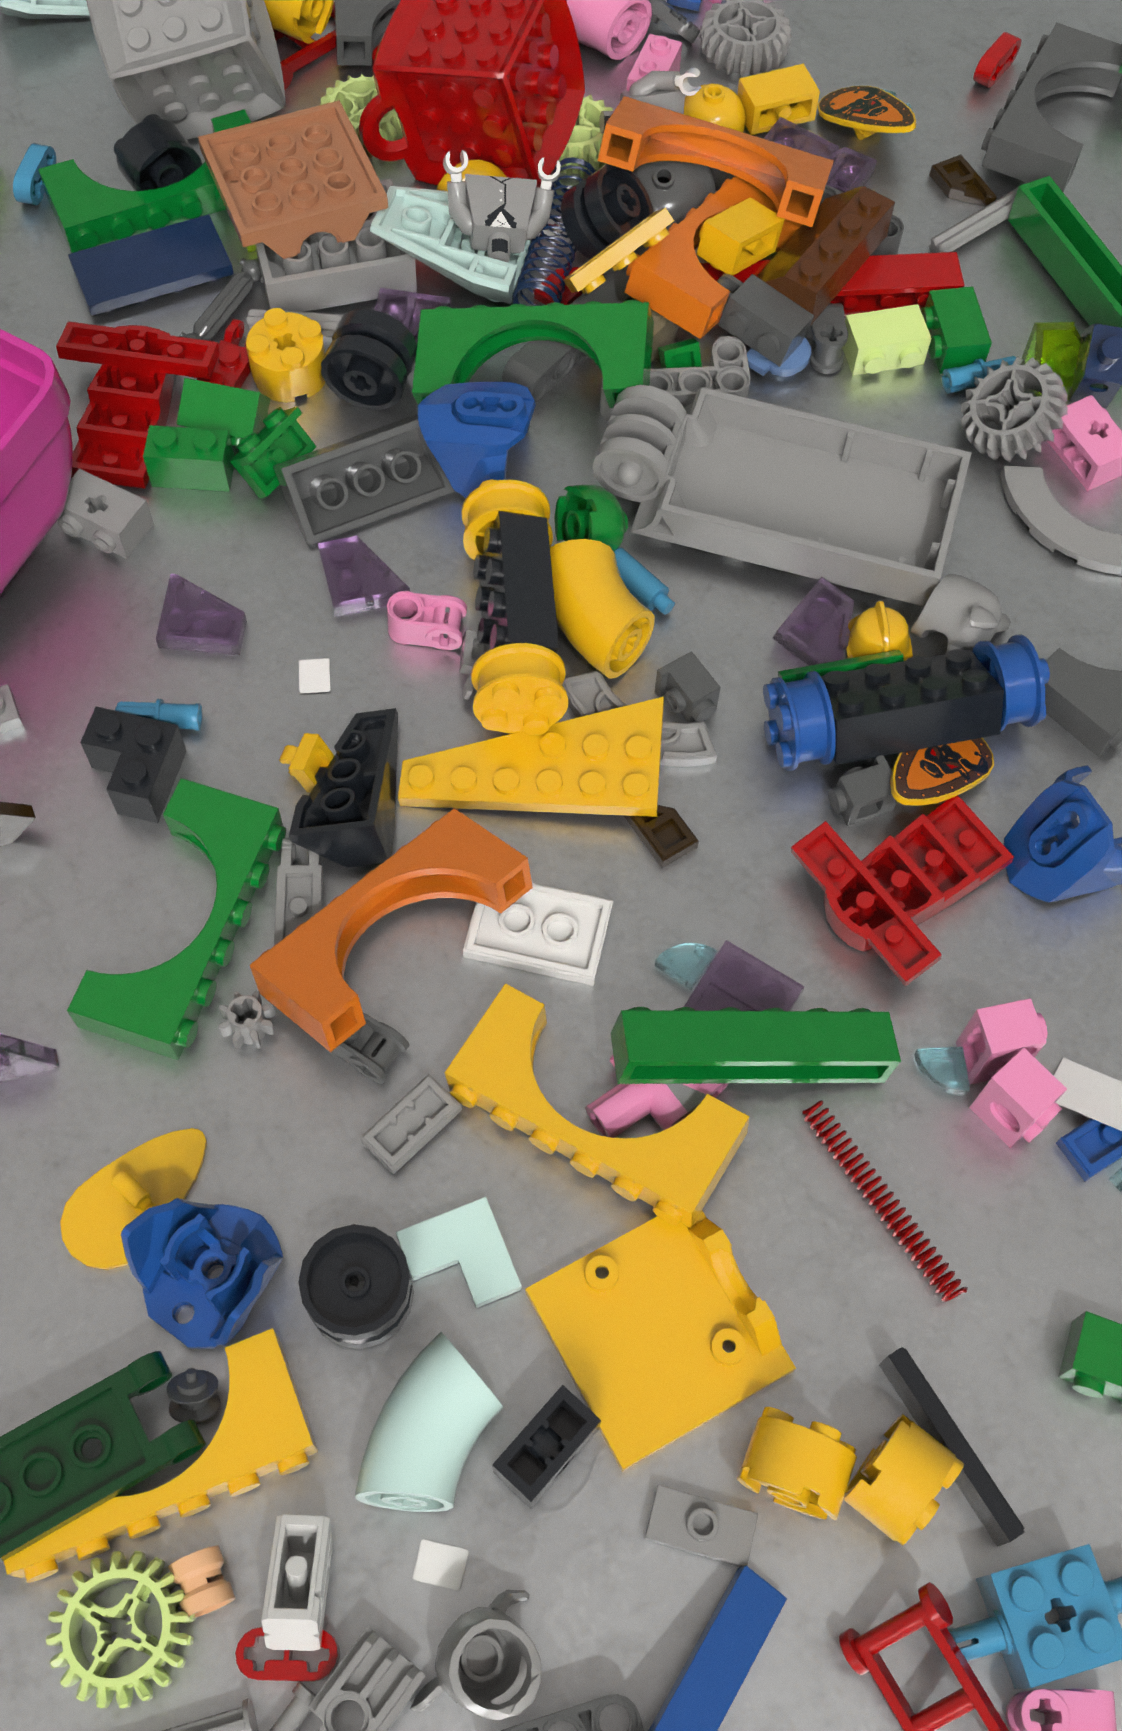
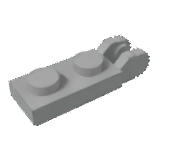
(297, 890)

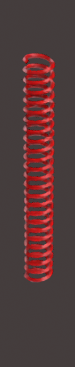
(930, 1264)

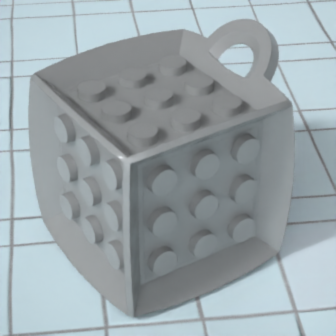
(190, 59)

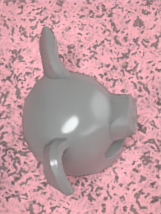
(962, 612)
(486, 1663)

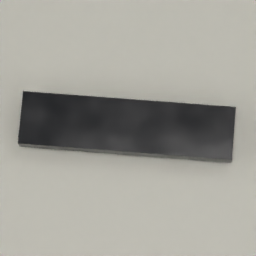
(935, 1420)

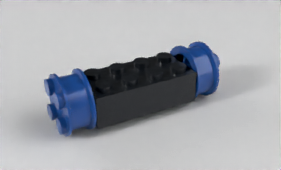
(906, 704)

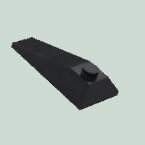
(354, 801)

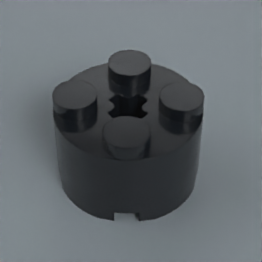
(155, 154)

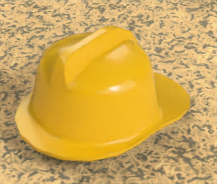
(878, 631)

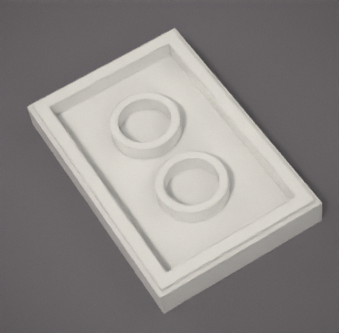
(543, 934)

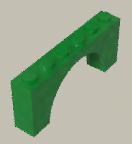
(101, 214)
(460, 340)
(162, 1004)

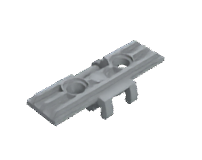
(368, 1674)

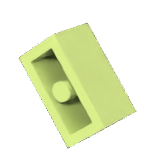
(886, 340)

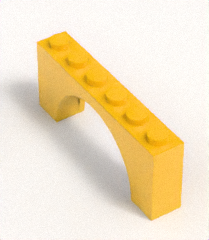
(666, 1169)
(258, 1434)

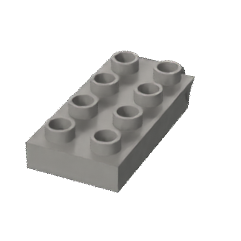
(785, 488)

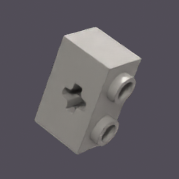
(105, 514)

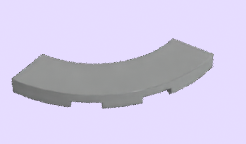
(1056, 527)
(681, 742)

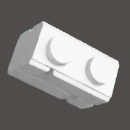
(297, 1583)

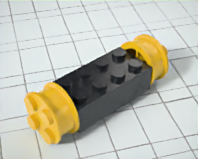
(520, 668)

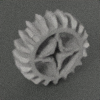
(745, 36)
(1023, 417)

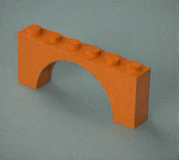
(649, 133)
(673, 276)
(445, 861)

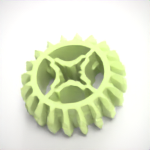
(354, 97)
(585, 137)
(109, 1651)

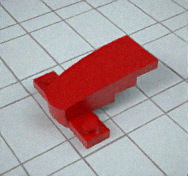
(128, 392)
(902, 882)

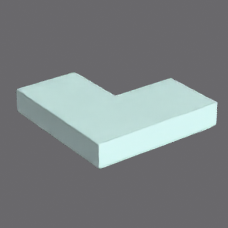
(467, 1238)

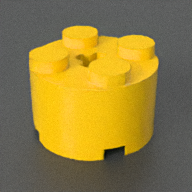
(299, 17)
(286, 355)
(798, 1464)
(902, 1479)

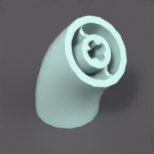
(426, 1432)

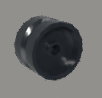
(603, 208)
(369, 359)
(343, 1260)

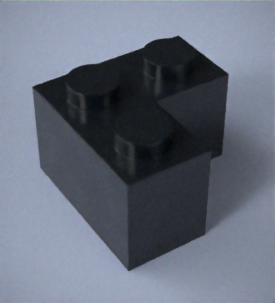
(140, 755)

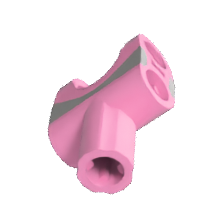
(631, 1102)

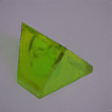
(1057, 346)

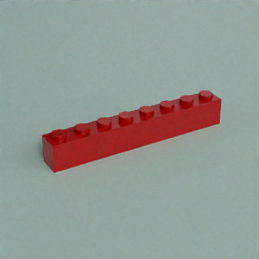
(885, 280)

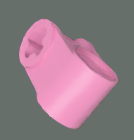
(426, 620)
(1063, 1710)

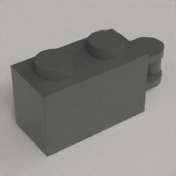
(763, 318)

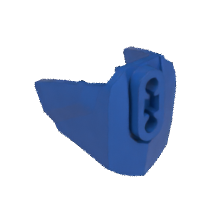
(474, 428)
(1057, 853)
(179, 1247)

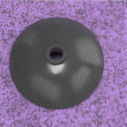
(686, 189)

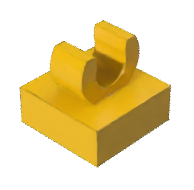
(307, 759)

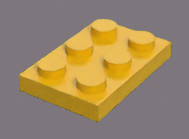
(620, 252)

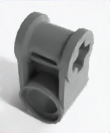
(827, 338)
(372, 1049)

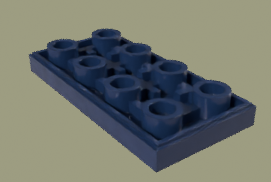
(150, 264)

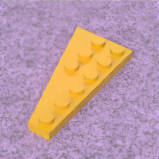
(578, 766)

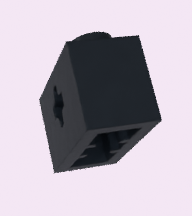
(546, 1446)

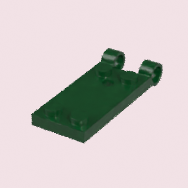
(43, 1464)

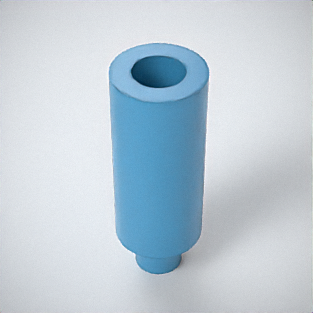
(643, 583)

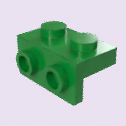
(274, 444)

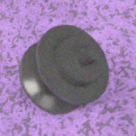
(193, 1395)

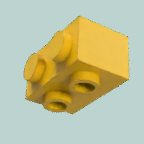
(778, 94)
(739, 236)

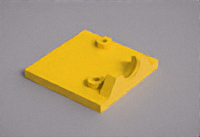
(654, 1331)

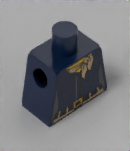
(1098, 363)

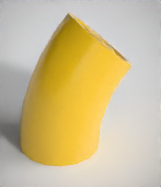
(597, 607)

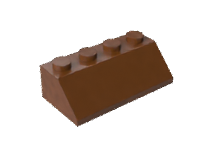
(826, 256)

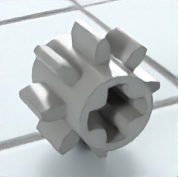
(242, 1009)

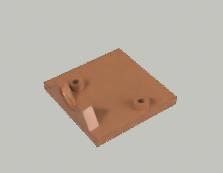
(294, 178)

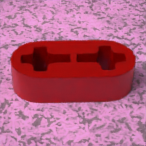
(997, 59)
(287, 1668)

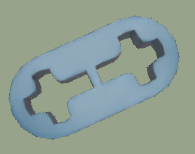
(27, 180)

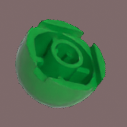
(590, 514)

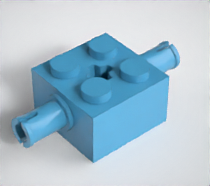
(1016, 1607)

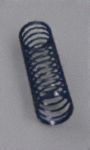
(531, 249)

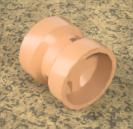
(202, 1581)

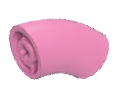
(611, 25)

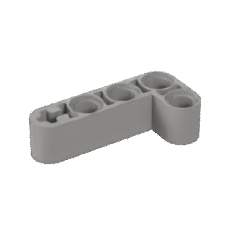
(726, 374)

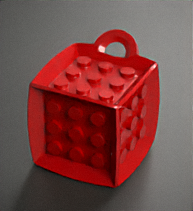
(478, 81)

